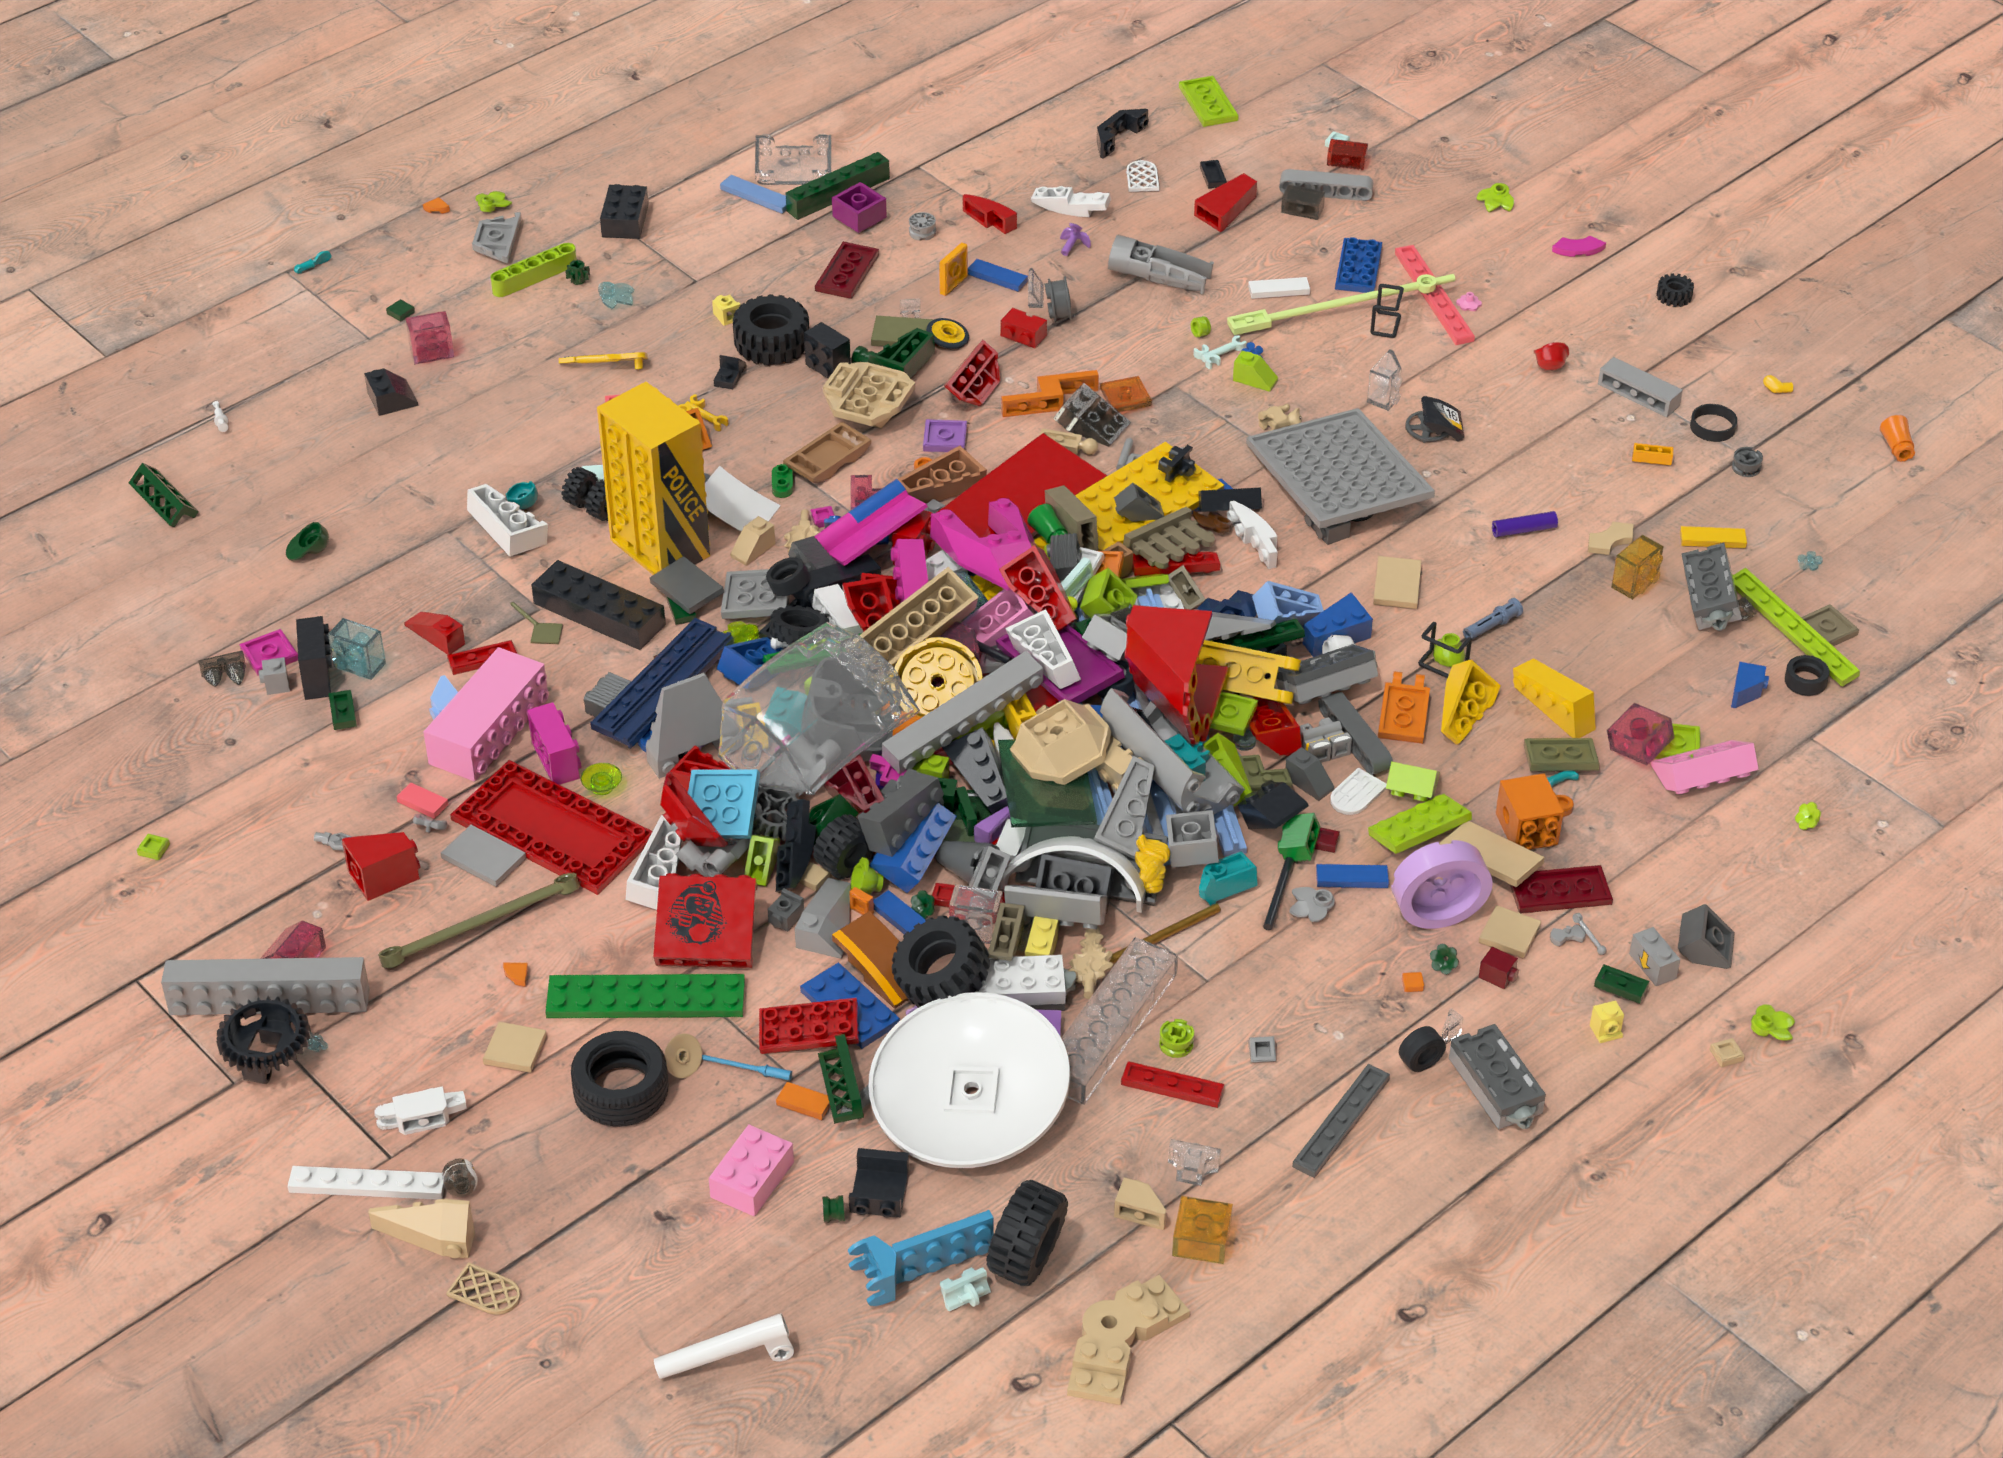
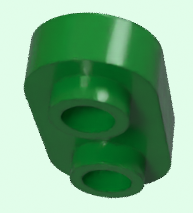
(782, 481)

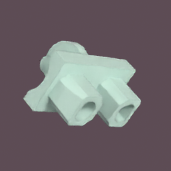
(965, 1289)

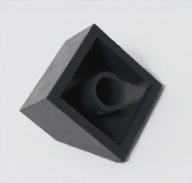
(389, 391)
(1271, 806)

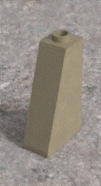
(1074, 516)

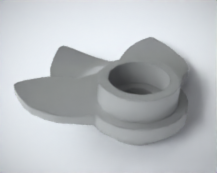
(1312, 903)

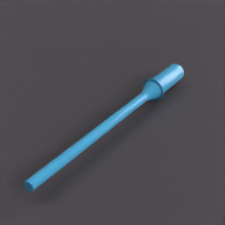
(765, 1070)

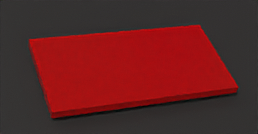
(1023, 481)
(554, 826)

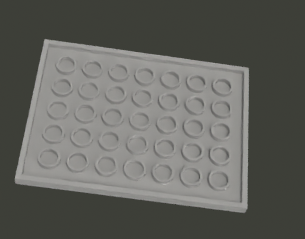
(1339, 468)

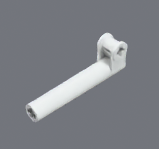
(768, 1332)

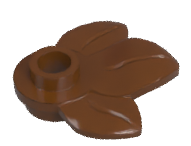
(1214, 520)

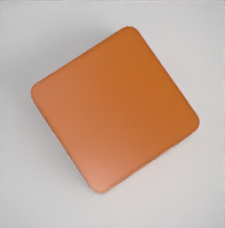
(1413, 982)

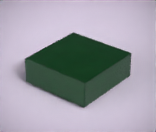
(400, 310)

